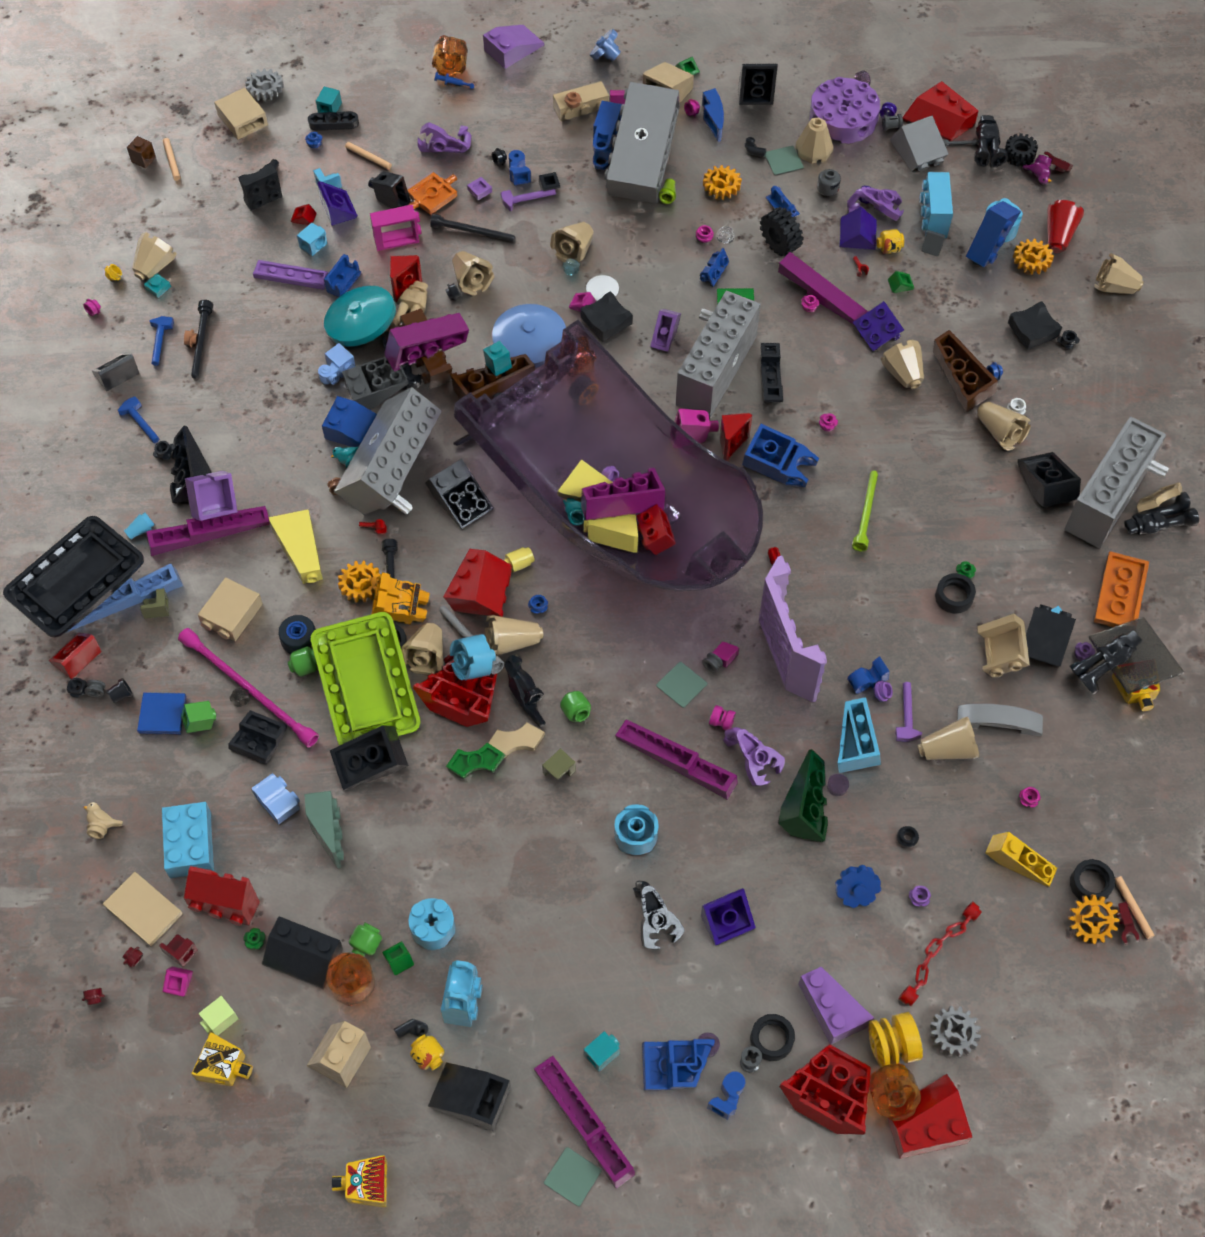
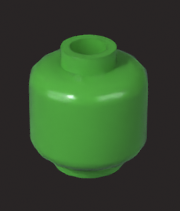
(303, 662)
(575, 706)
(365, 939)

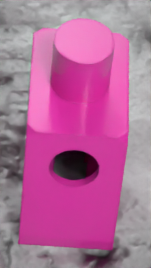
(696, 423)

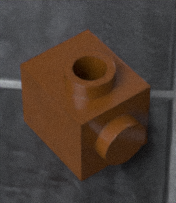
(141, 152)

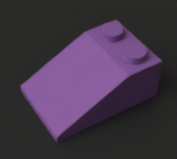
(510, 44)

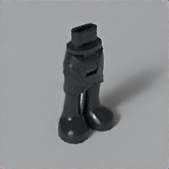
(989, 135)
(1154, 520)
(1114, 653)

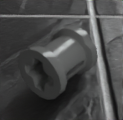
(892, 122)
(753, 1052)

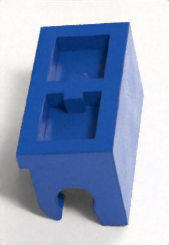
(342, 276)

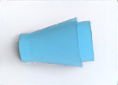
(139, 526)

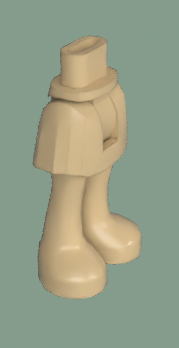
(410, 300)

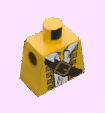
(220, 1062)

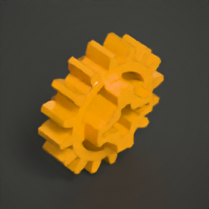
(720, 182)
(1033, 256)
(358, 579)
(1094, 930)

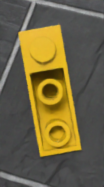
(1020, 858)

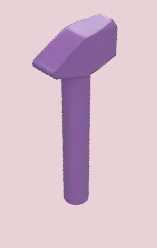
(508, 199)
(907, 733)

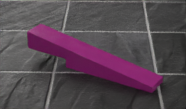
(817, 285)
(198, 531)
(678, 758)
(585, 1122)

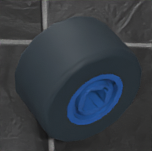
(296, 633)

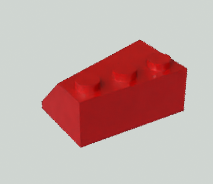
(950, 111)
(479, 584)
(221, 895)
(935, 1124)

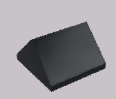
(116, 371)

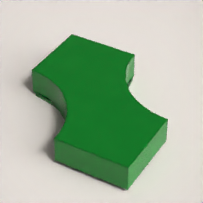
(483, 759)

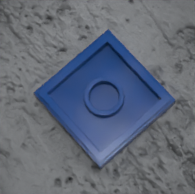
(161, 713)

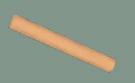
(368, 155)
(171, 159)
(1134, 908)

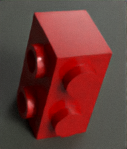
(655, 530)

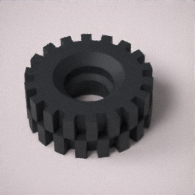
(781, 231)

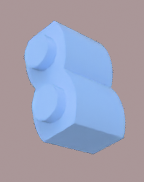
(276, 798)

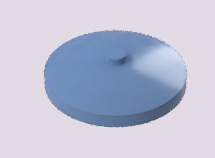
(529, 331)

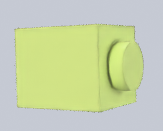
(217, 1016)

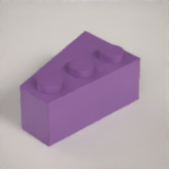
(833, 1006)

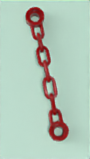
(909, 995)

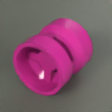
(727, 718)

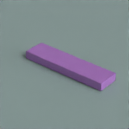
(290, 274)

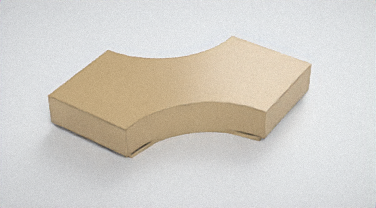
(1159, 497)
(525, 738)

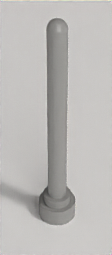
(497, 665)

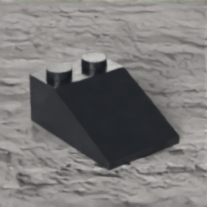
(757, 84)
(1050, 479)
(369, 757)

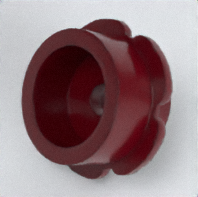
(132, 956)
(93, 996)

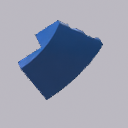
(674, 1063)

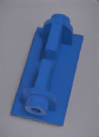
(778, 199)
(717, 265)

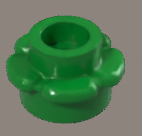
(966, 565)
(254, 944)

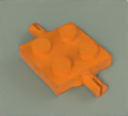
(432, 192)

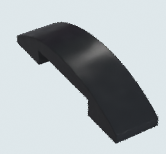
(771, 373)

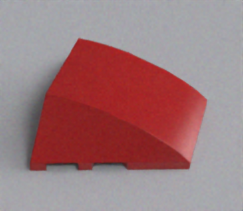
(456, 699)
(831, 1091)

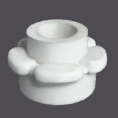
(1017, 403)

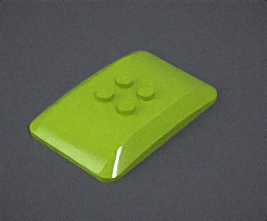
(364, 677)

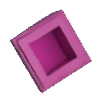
(617, 96)
(580, 300)
(726, 652)
(177, 981)

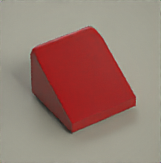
(304, 215)

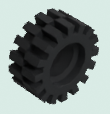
(1024, 143)

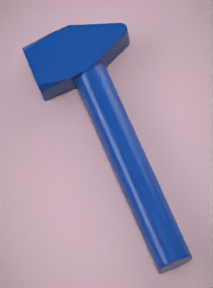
(161, 323)
(130, 407)

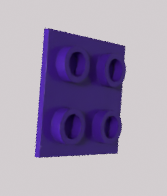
(878, 326)

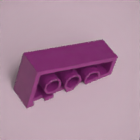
(424, 338)
(623, 496)

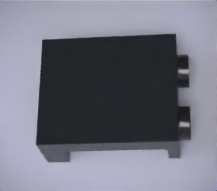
(1049, 635)

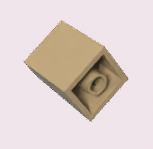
(669, 77)
(340, 1053)

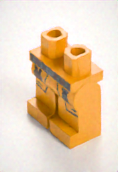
(400, 599)

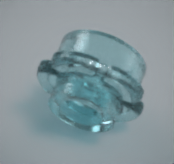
(571, 267)

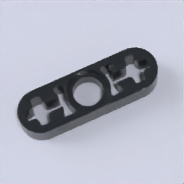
(327, 116)

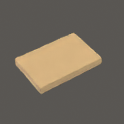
(143, 909)

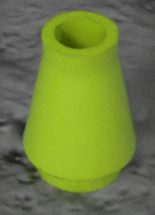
(668, 193)

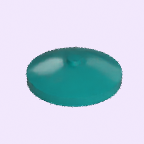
(360, 315)

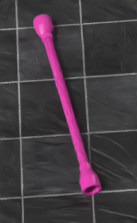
(305, 734)

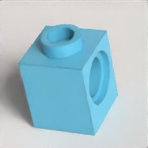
(312, 239)

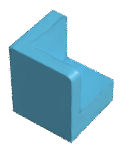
(333, 179)

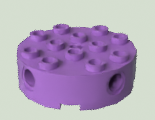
(847, 107)

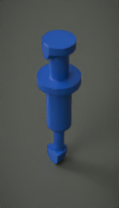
(451, 80)

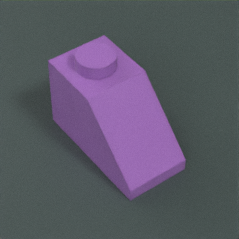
(665, 329)

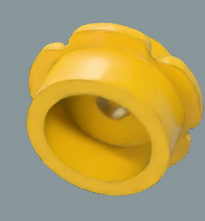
(113, 272)

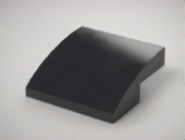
(257, 737)

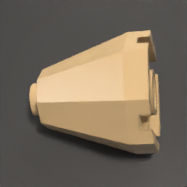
(814, 142)
(572, 241)
(151, 256)
(472, 272)
(1118, 277)
(905, 363)
(424, 650)

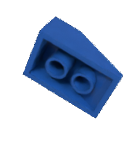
(347, 422)

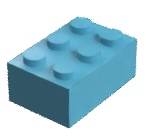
(937, 203)
(187, 838)

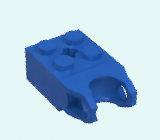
(604, 132)
(778, 456)

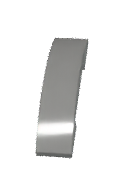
(1002, 716)

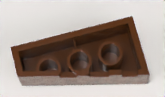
(435, 368)
(964, 371)
(485, 382)

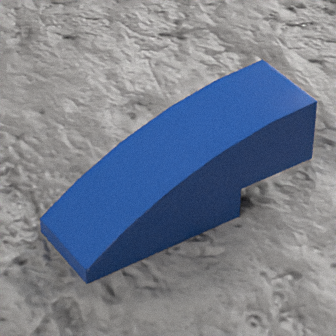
(713, 112)

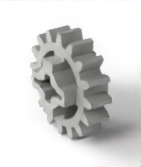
(266, 84)
(951, 1023)

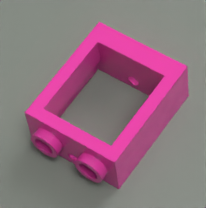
(396, 237)

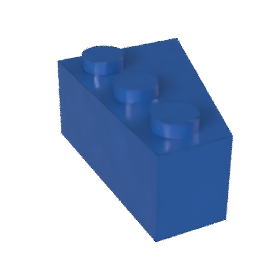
(992, 233)

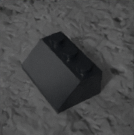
(300, 952)

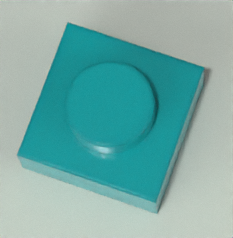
(157, 285)

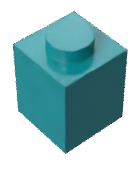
(328, 100)
(497, 358)
(602, 1050)

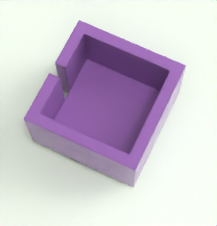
(211, 495)

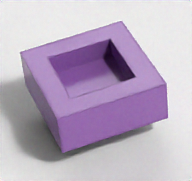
(479, 188)

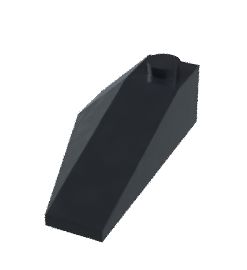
(188, 464)

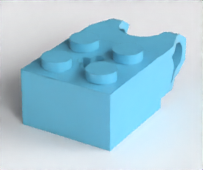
(461, 994)

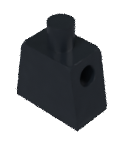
(390, 189)

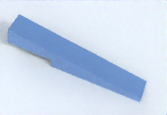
(135, 592)

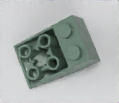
(324, 819)

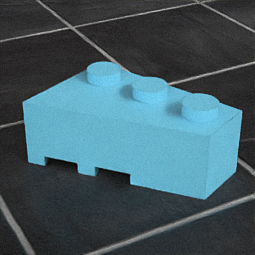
(858, 738)

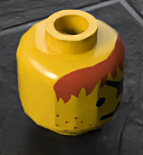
(890, 241)
(427, 1052)

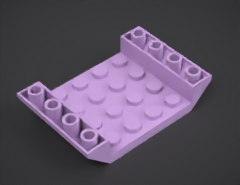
(798, 666)

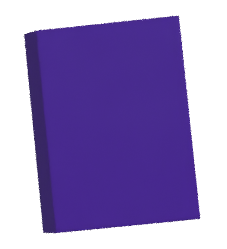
(336, 203)
(858, 230)
(728, 916)

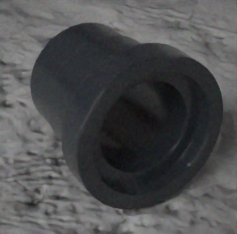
(119, 691)

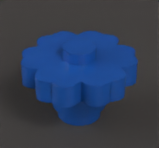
(858, 886)

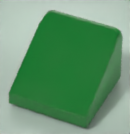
(688, 65)
(900, 282)
(398, 958)

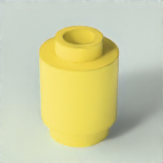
(519, 558)

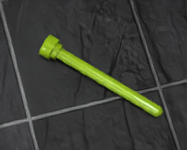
(861, 542)

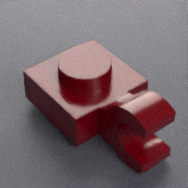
(1061, 165)
(1125, 918)

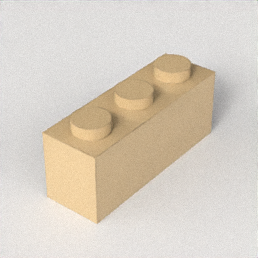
(591, 100)

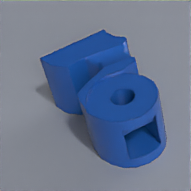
(518, 171)
(863, 678)
(731, 1087)

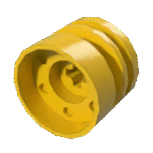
(895, 1039)

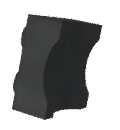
(260, 187)
(606, 316)
(1034, 325)

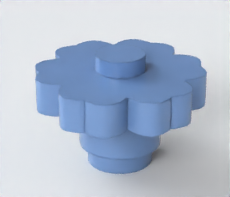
(606, 46)

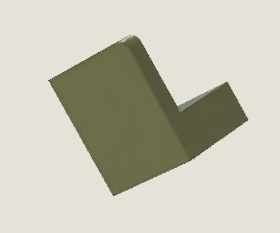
(156, 606)
(559, 765)

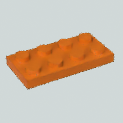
(1121, 590)

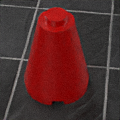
(1062, 223)

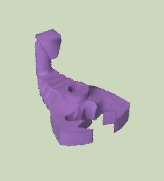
(441, 141)
(881, 199)
(755, 754)

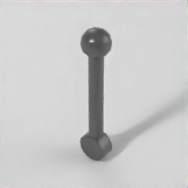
(974, 142)

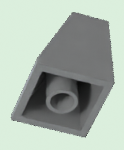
(920, 144)

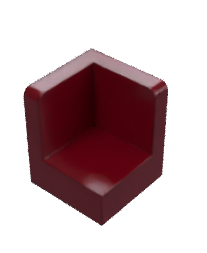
(179, 949)

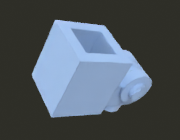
(337, 360)

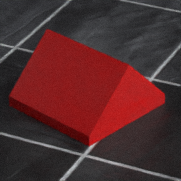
(403, 273)
(734, 433)
(76, 654)

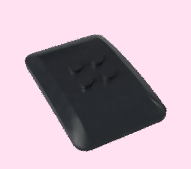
(74, 576)

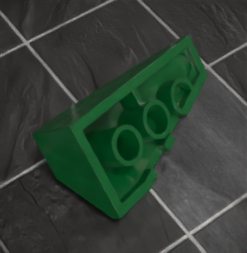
(804, 805)

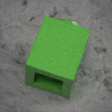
(198, 716)

